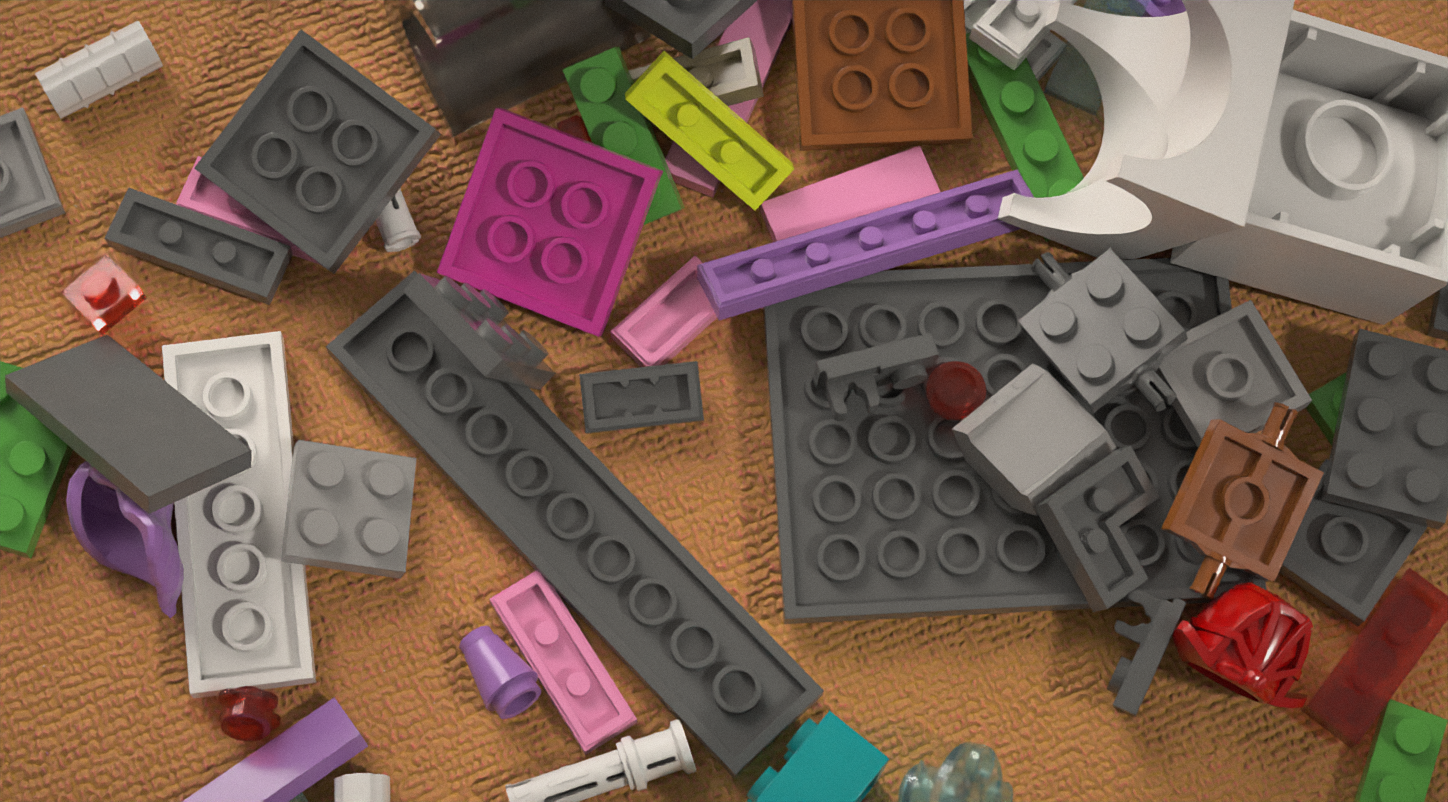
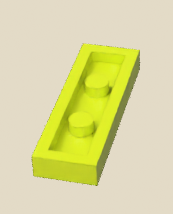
(709, 130)

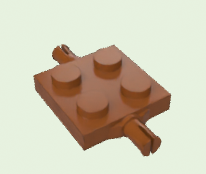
(1242, 500)

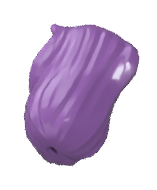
(124, 534)

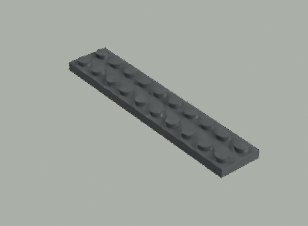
(581, 533)

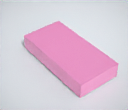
(666, 319)

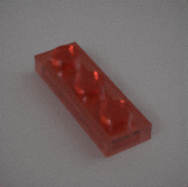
(1379, 658)

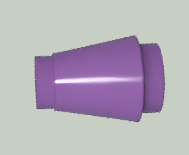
(500, 674)

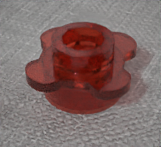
(248, 713)

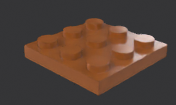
(881, 73)

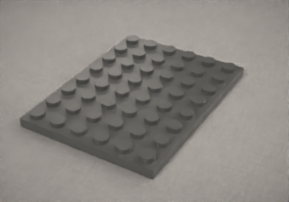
(885, 507)

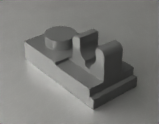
(895, 363)
(1134, 677)

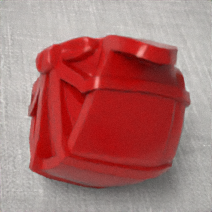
(1248, 644)

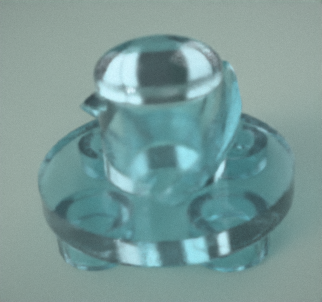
(966, 775)

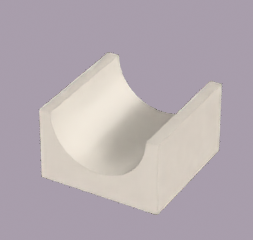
(1345, 179)

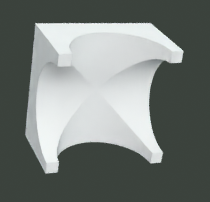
(1180, 125)

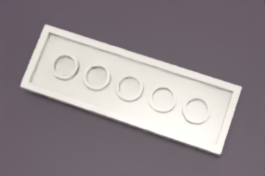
(239, 601)

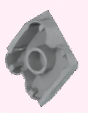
(1031, 439)

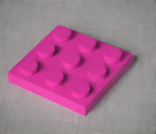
(549, 221)

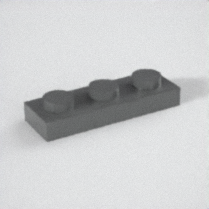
(199, 246)

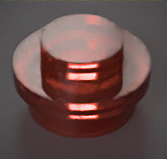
(955, 390)

